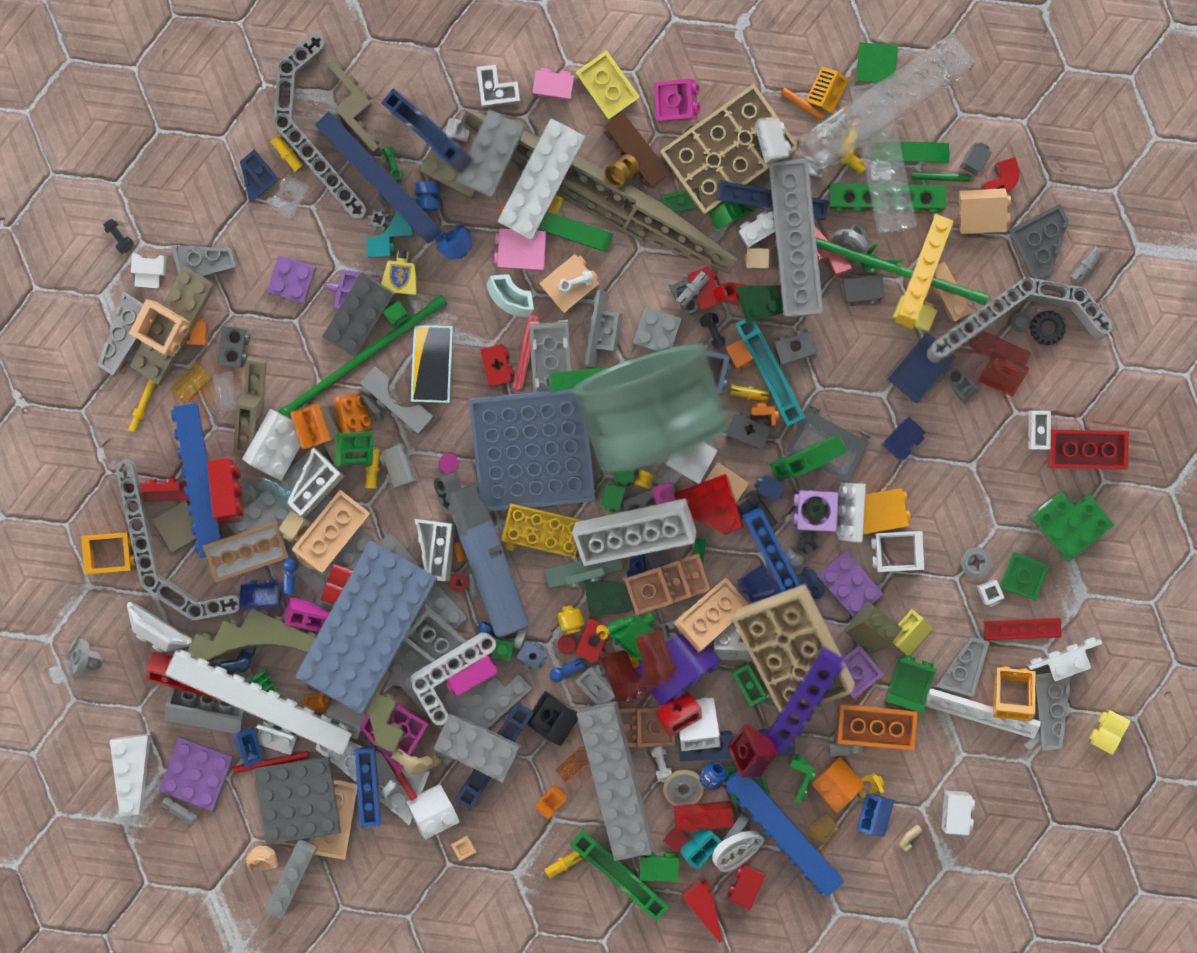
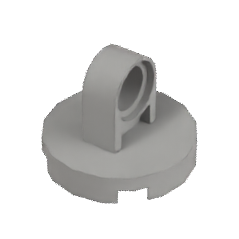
(852, 239)
(80, 658)

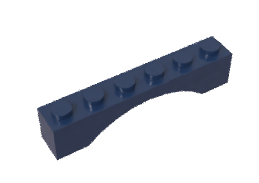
(429, 131)
(477, 780)

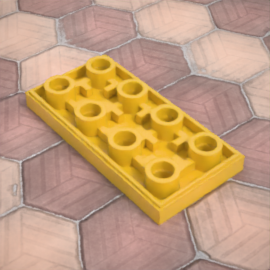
(540, 530)

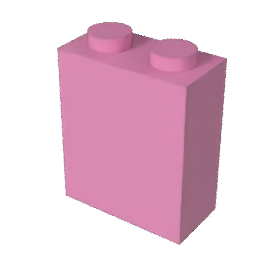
(519, 251)

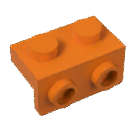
(762, 409)
(310, 426)

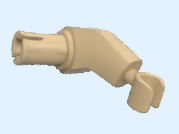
(414, 765)

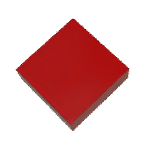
(676, 839)

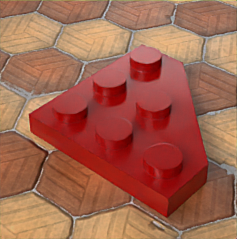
(713, 504)

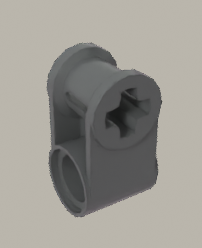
(676, 293)
(961, 385)

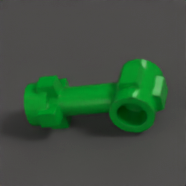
(395, 173)

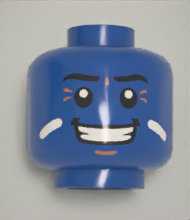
(712, 776)

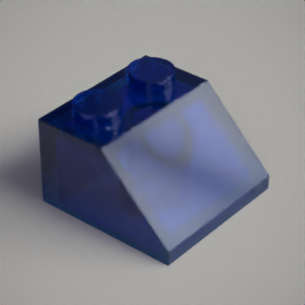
(758, 584)
(260, 594)

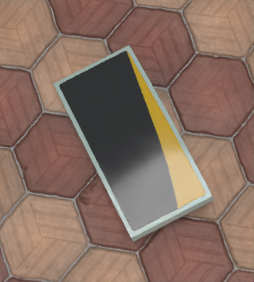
(431, 364)

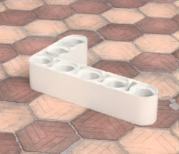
(446, 672)

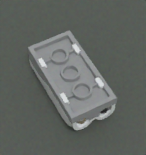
(548, 351)

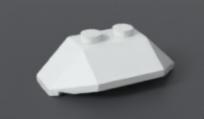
(155, 630)

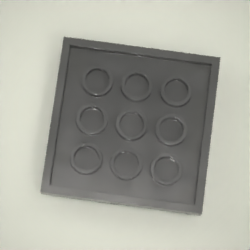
(297, 800)

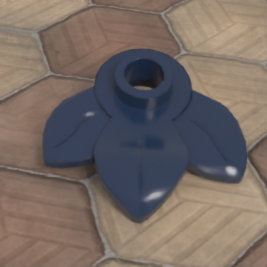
(810, 579)

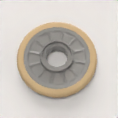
(680, 778)

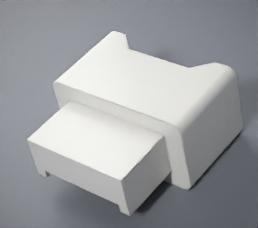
(148, 271)

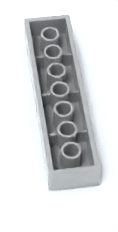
(615, 780)

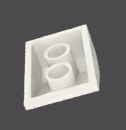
(771, 140)

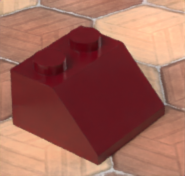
(751, 752)

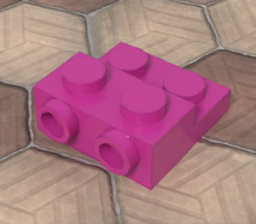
(676, 100)

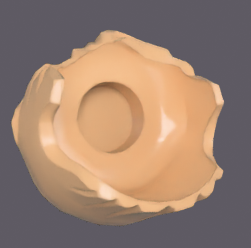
(262, 858)

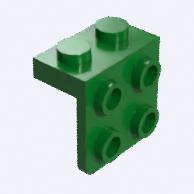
(801, 763)

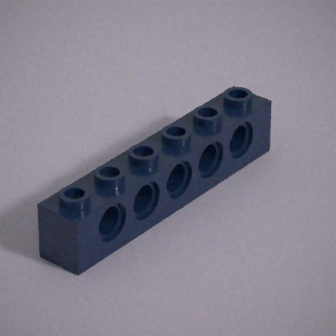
(723, 753)

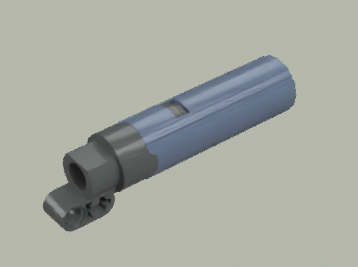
(483, 554)

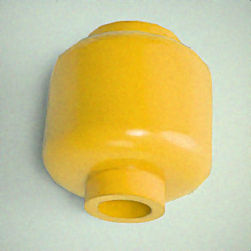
(570, 619)

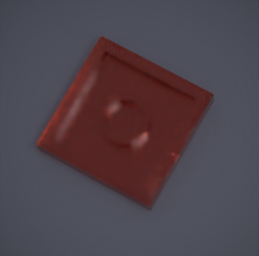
(1003, 374)

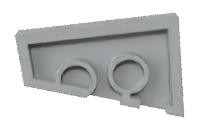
(203, 259)
(966, 668)

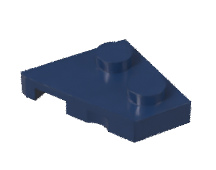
(257, 175)

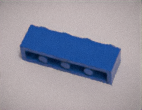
(368, 786)

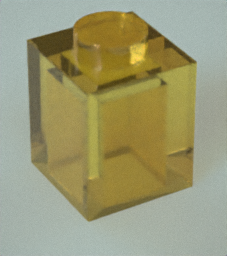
(822, 828)

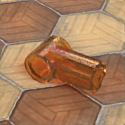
(572, 765)

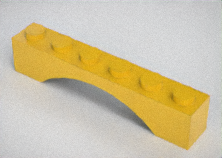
(924, 271)

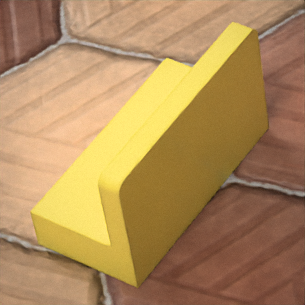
(913, 632)

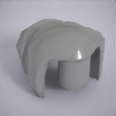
(794, 557)

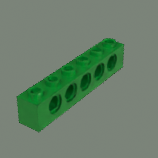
(837, 190)

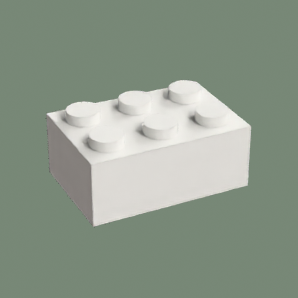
(273, 445)

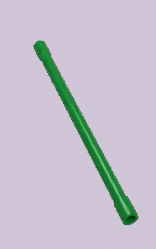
(972, 295)
(431, 308)

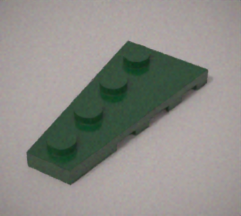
(760, 301)
(607, 597)

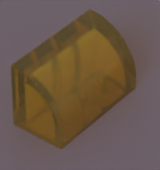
(191, 382)

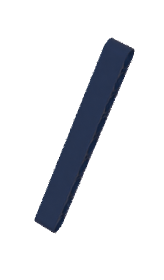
(378, 178)

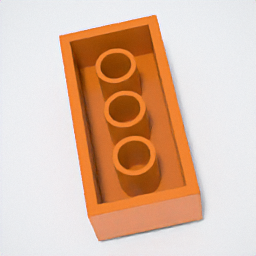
(876, 726)

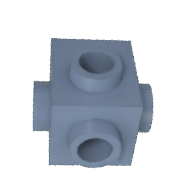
(527, 649)

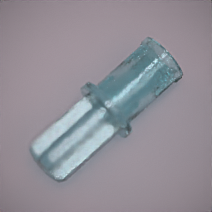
(275, 489)

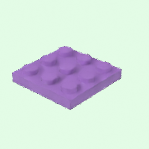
(196, 773)

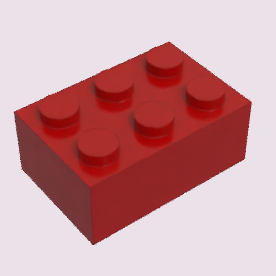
(225, 491)

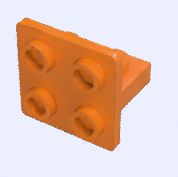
(351, 413)

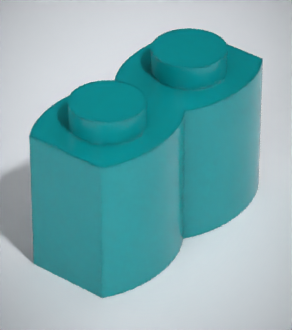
(700, 847)

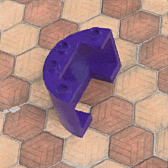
(689, 666)

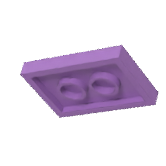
(849, 583)

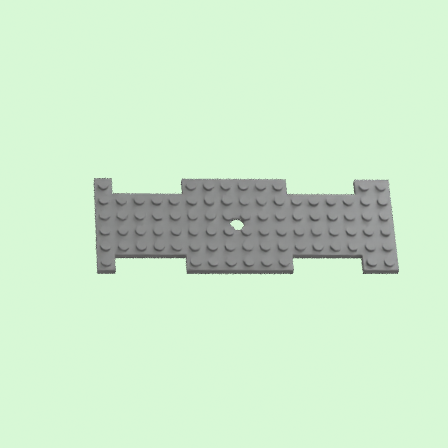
(479, 704)

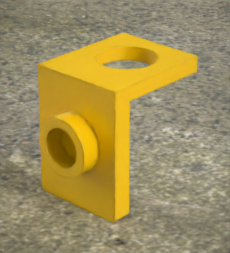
(876, 782)

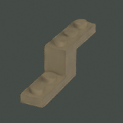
(354, 105)
(250, 404)

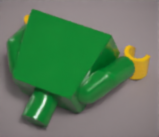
(626, 631)

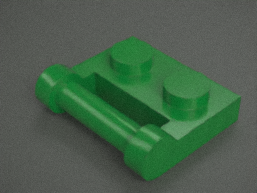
(354, 442)

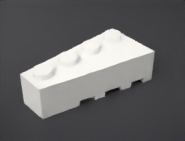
(130, 771)

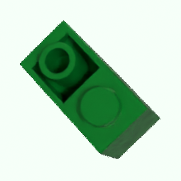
(729, 213)

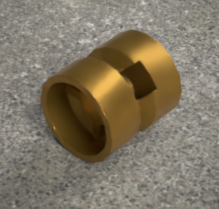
(621, 170)

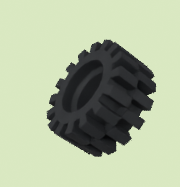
(1036, 327)

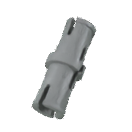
(1087, 264)
(692, 289)

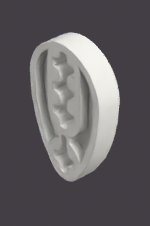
(736, 850)

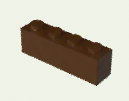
(632, 143)

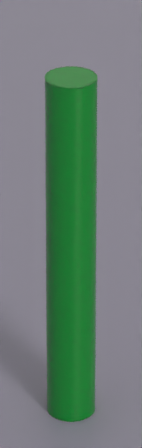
(940, 176)

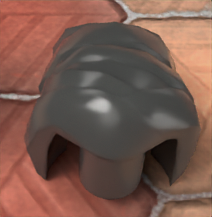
(807, 542)

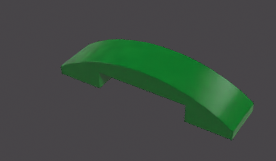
(925, 152)

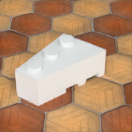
(314, 484)
(437, 546)

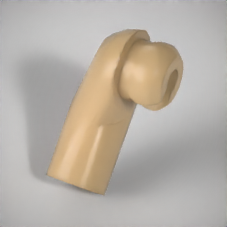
(909, 836)

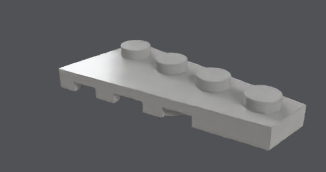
(1051, 709)

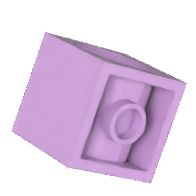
(827, 523)

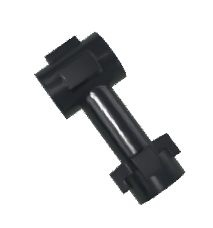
(124, 244)
(709, 320)

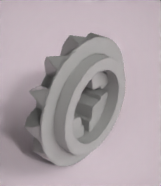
(983, 567)

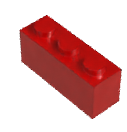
(703, 816)

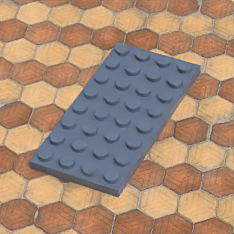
(366, 627)

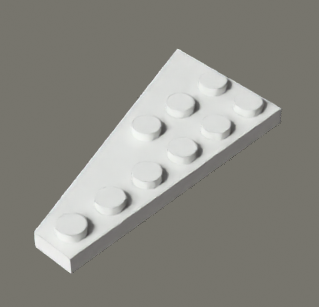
(398, 798)

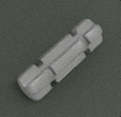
(178, 810)

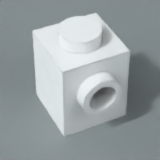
(990, 592)

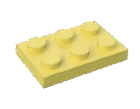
(607, 85)

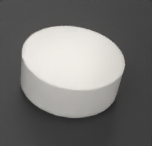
(519, 639)

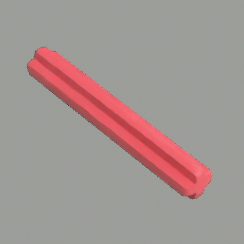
(524, 357)

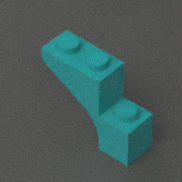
(381, 245)

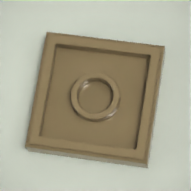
(176, 526)

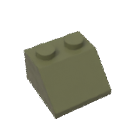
(872, 628)

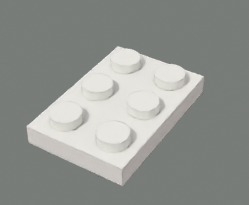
(851, 512)

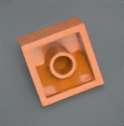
(837, 784)

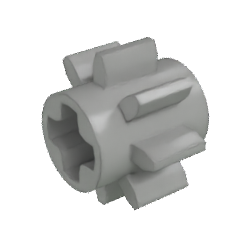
(373, 218)

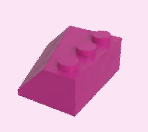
(412, 724)

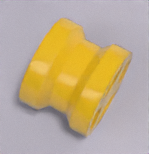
(645, 479)

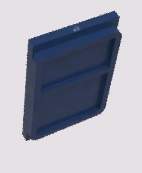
(917, 372)

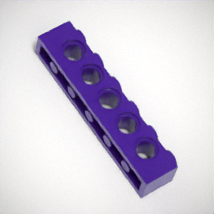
(827, 661)

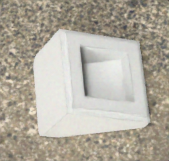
(456, 130)

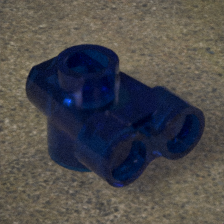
(637, 565)

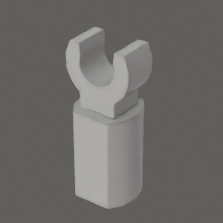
(844, 749)

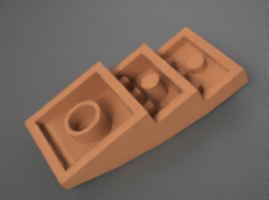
(667, 584)
(643, 728)

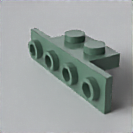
(576, 572)

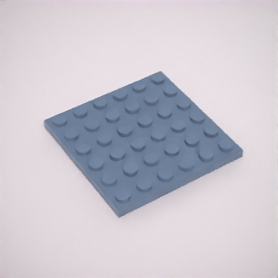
(531, 450)

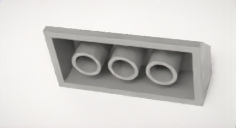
(203, 712)

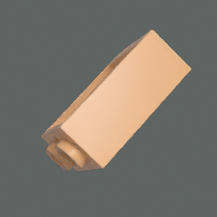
(145, 320)

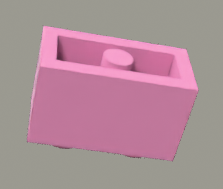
(553, 84)

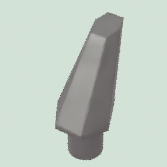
(372, 406)

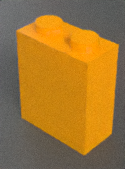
(885, 511)

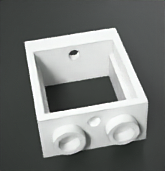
(917, 547)

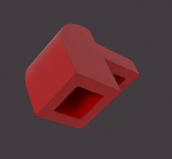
(1008, 175)

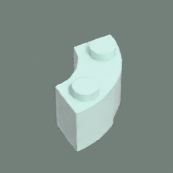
(509, 297)

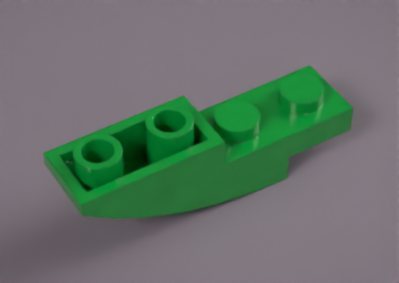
(809, 458)

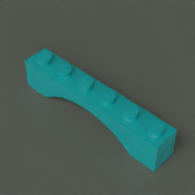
(771, 372)

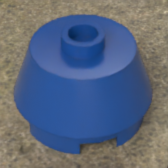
(455, 242)

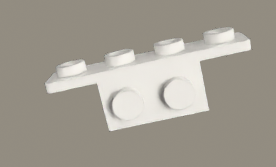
(1068, 662)

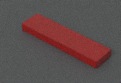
(1022, 629)

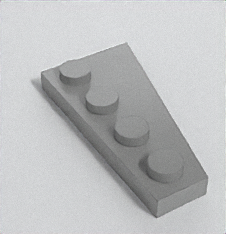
(120, 341)

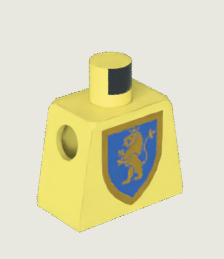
(401, 275)

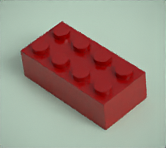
(1088, 449)

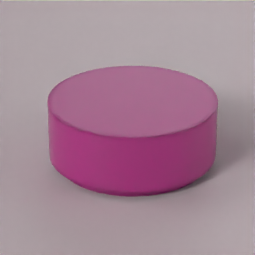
(448, 463)

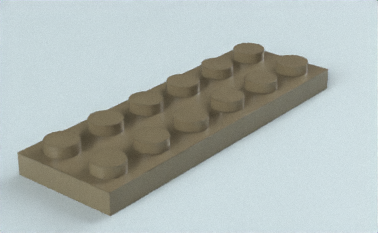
(187, 300)

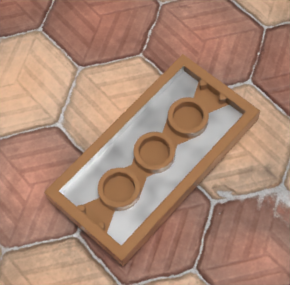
(245, 551)

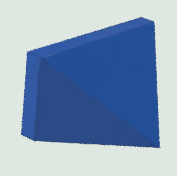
(248, 746)

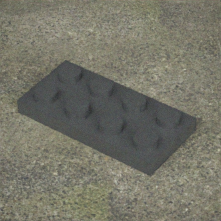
(358, 314)

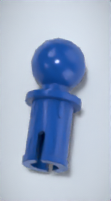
(290, 565)
(557, 674)

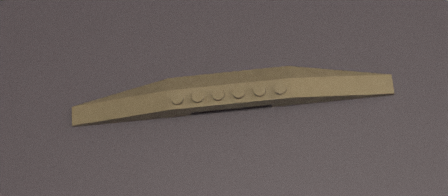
(622, 206)

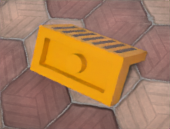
(827, 89)

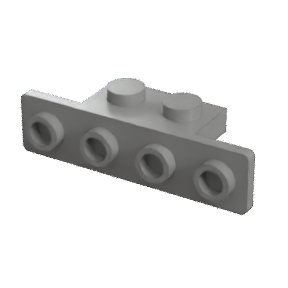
(603, 331)

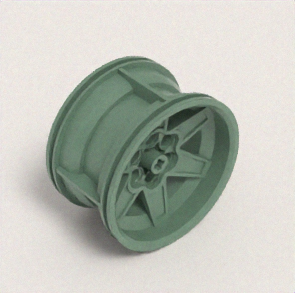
(651, 407)

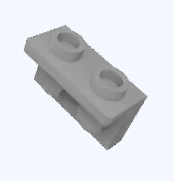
(596, 684)

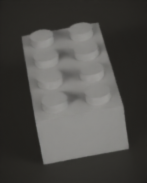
(491, 153)
(477, 747)

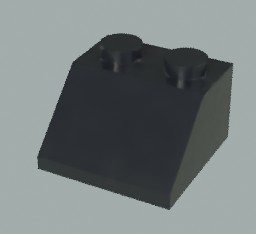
(553, 718)

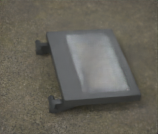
(818, 429)

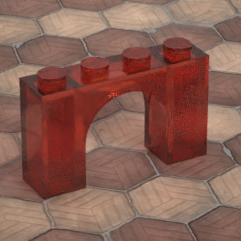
(657, 667)

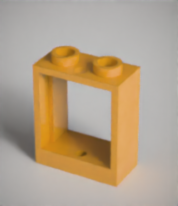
(88, 553)
(1011, 711)

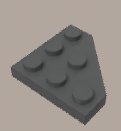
(1040, 240)

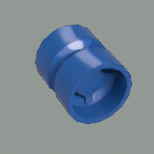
(427, 195)

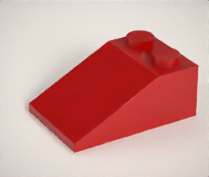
(701, 901)

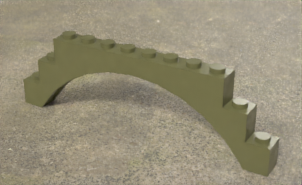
(262, 631)

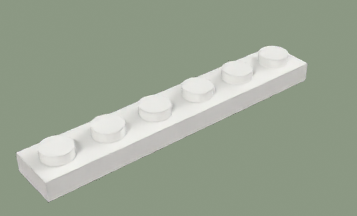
(979, 713)

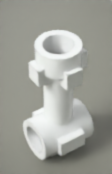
(566, 285)
(663, 771)

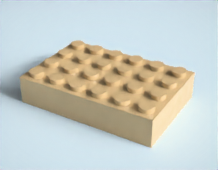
(722, 148)
(784, 641)

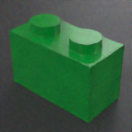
(749, 684)
(659, 867)

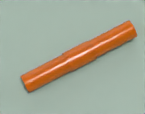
(803, 104)

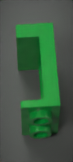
(910, 683)

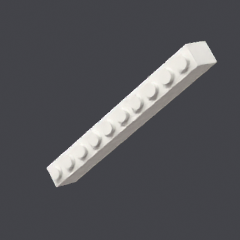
(259, 702)

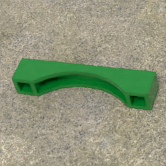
(621, 875)

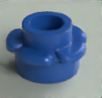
(485, 627)

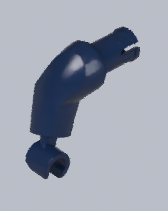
(242, 662)

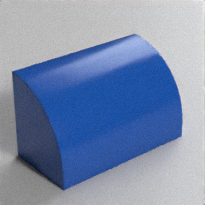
(875, 815)

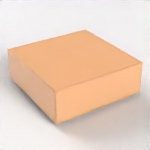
(463, 848)

